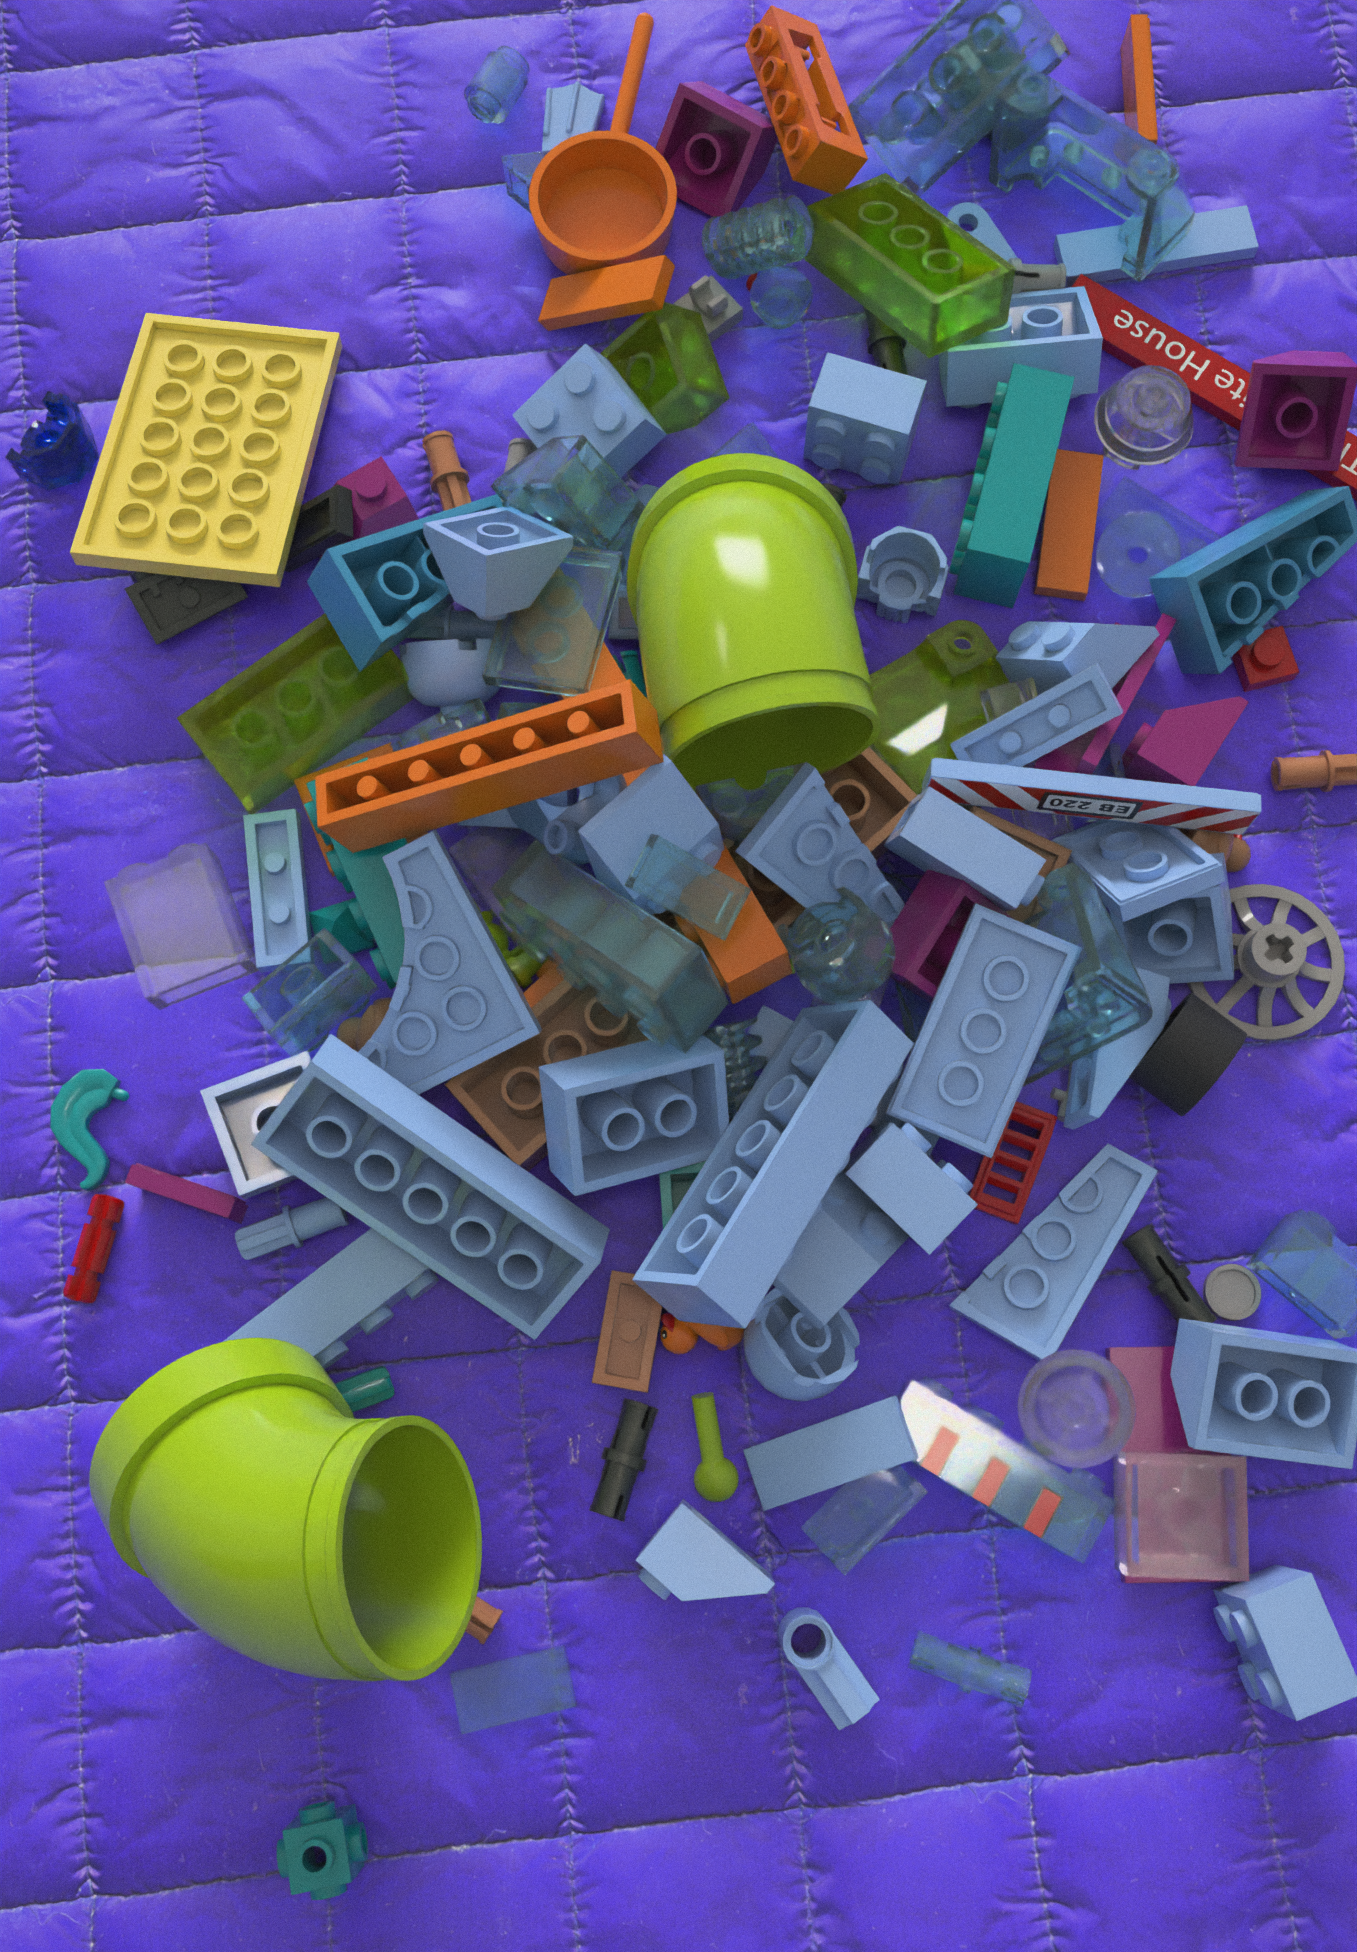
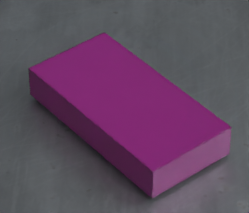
(187, 1192)

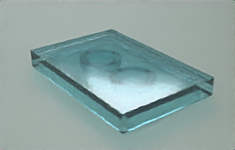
(561, 634)

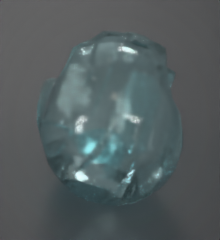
(840, 949)

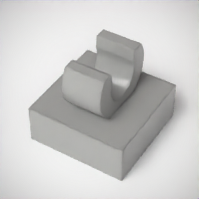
(714, 304)

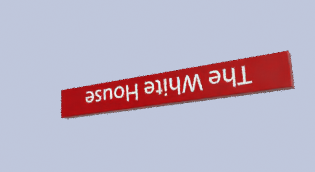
(1211, 379)

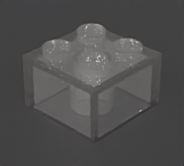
(1181, 1515)

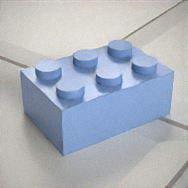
(632, 1112)

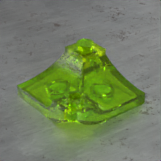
(933, 698)

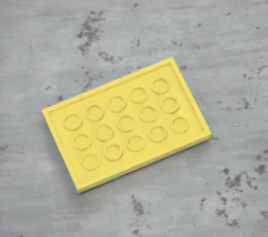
(209, 450)

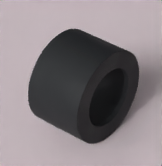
(1188, 1055)

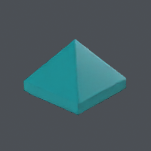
(341, 925)

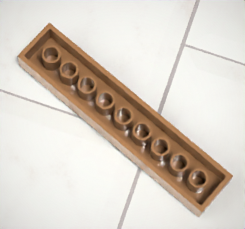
(506, 1089)

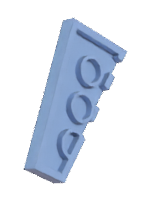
(813, 850)
(1051, 1267)

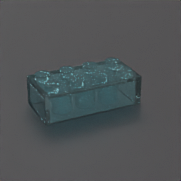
(945, 85)
(610, 947)

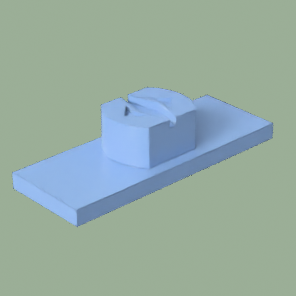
(831, 1453)

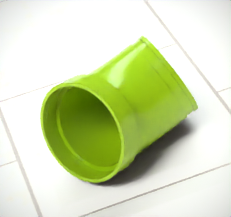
(750, 622)
(288, 1518)

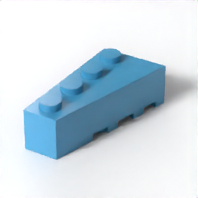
(1251, 574)
(384, 585)

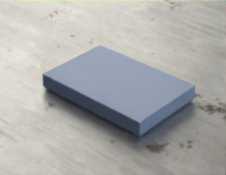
(1140, 865)

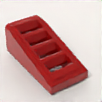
(999, 1208)

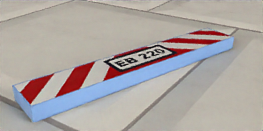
(1093, 796)

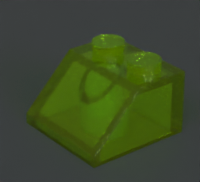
(670, 366)

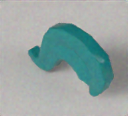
(70, 1119)

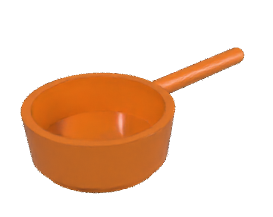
(606, 192)

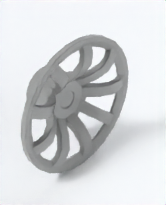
(1273, 957)

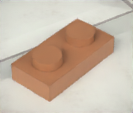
(627, 1335)

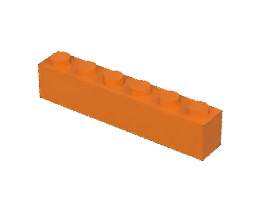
(490, 767)

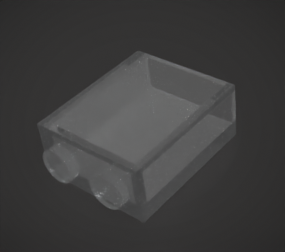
(180, 925)

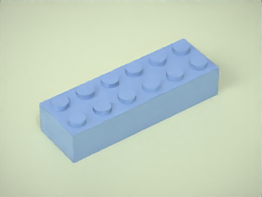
(774, 1165)
(432, 1187)

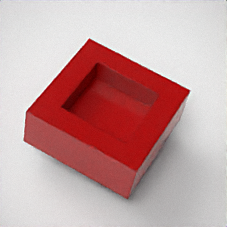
(1266, 661)

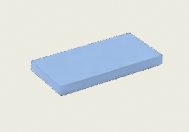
(983, 1030)

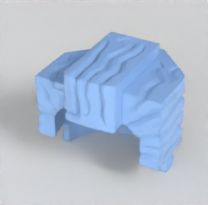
(903, 573)

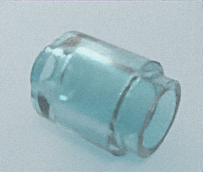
(497, 85)

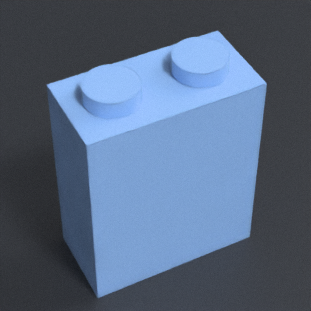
(959, 844)

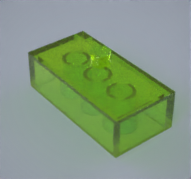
(910, 264)
(292, 713)

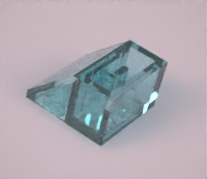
(573, 491)

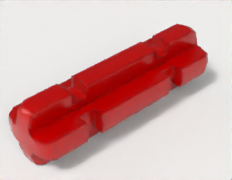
(93, 1248)

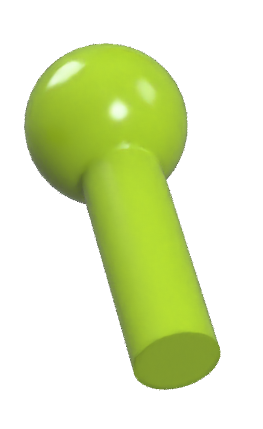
(715, 1475)

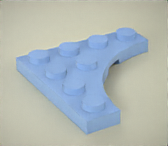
(454, 988)

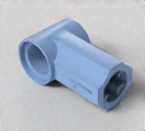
(828, 1670)

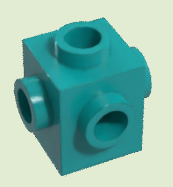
(337, 1834)

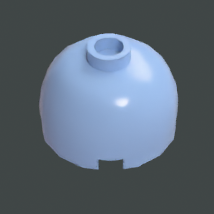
(447, 672)
(796, 1357)

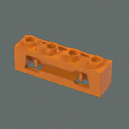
(805, 102)

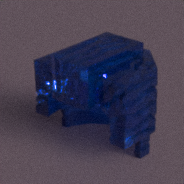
(59, 448)

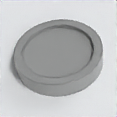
(1231, 1292)

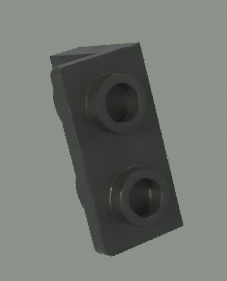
(178, 603)

